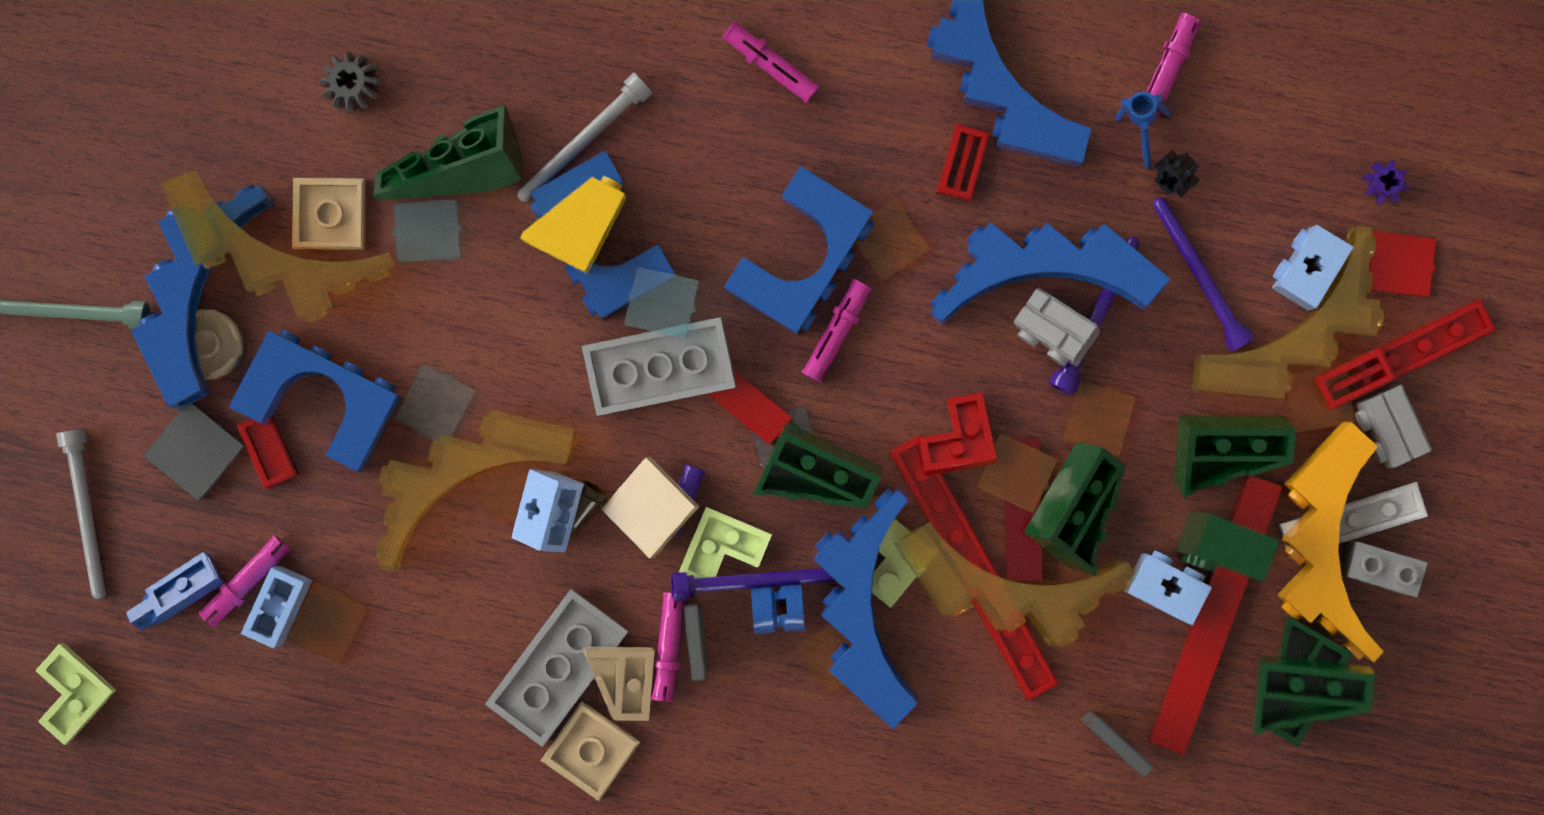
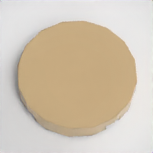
(220, 345)

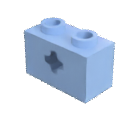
(1328, 256)
(547, 511)
(1189, 591)
(276, 606)

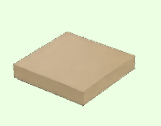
(329, 214)
(650, 507)
(590, 750)

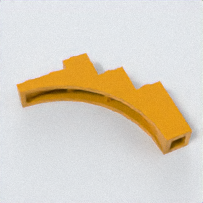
(1318, 587)

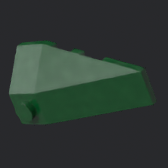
(470, 161)

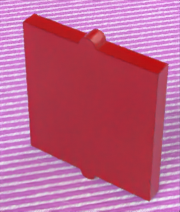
(1402, 264)

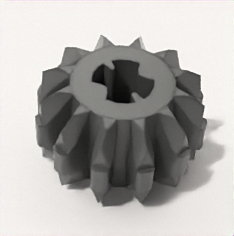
(337, 75)

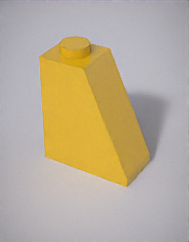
(578, 224)

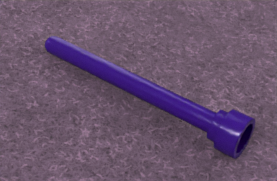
(1235, 333)
(1067, 377)
(687, 586)

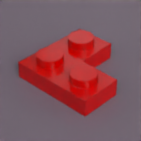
(967, 445)

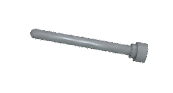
(633, 92)
(73, 444)

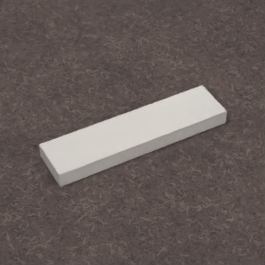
(1376, 512)

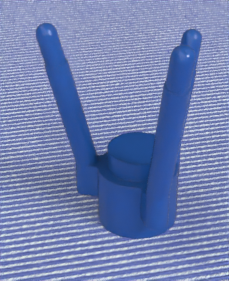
(1143, 112)

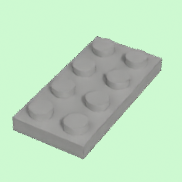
(659, 367)
(554, 668)

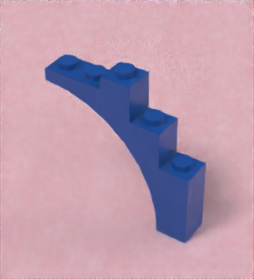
(1026, 123)
(1048, 254)
(177, 285)
(864, 662)

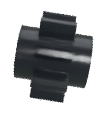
(1176, 173)

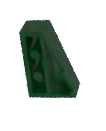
(1228, 447)
(817, 471)
(1077, 507)
(1216, 543)
(1304, 643)
(1308, 691)

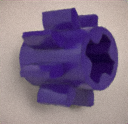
(1377, 187)

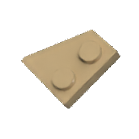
(623, 679)

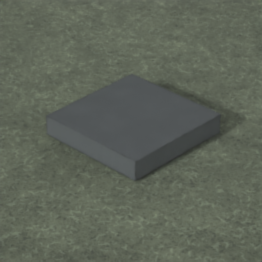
(195, 451)
(696, 640)
(1117, 743)

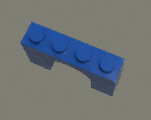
(841, 222)
(604, 285)
(283, 362)

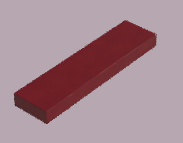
(1022, 553)

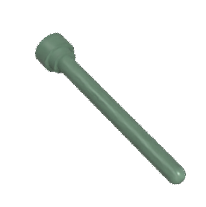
(129, 314)

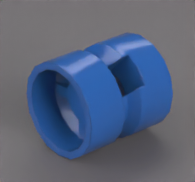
(764, 609)

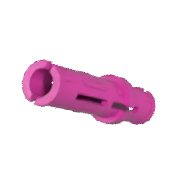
(737, 35)
(1174, 54)
(844, 317)
(244, 581)
(667, 650)

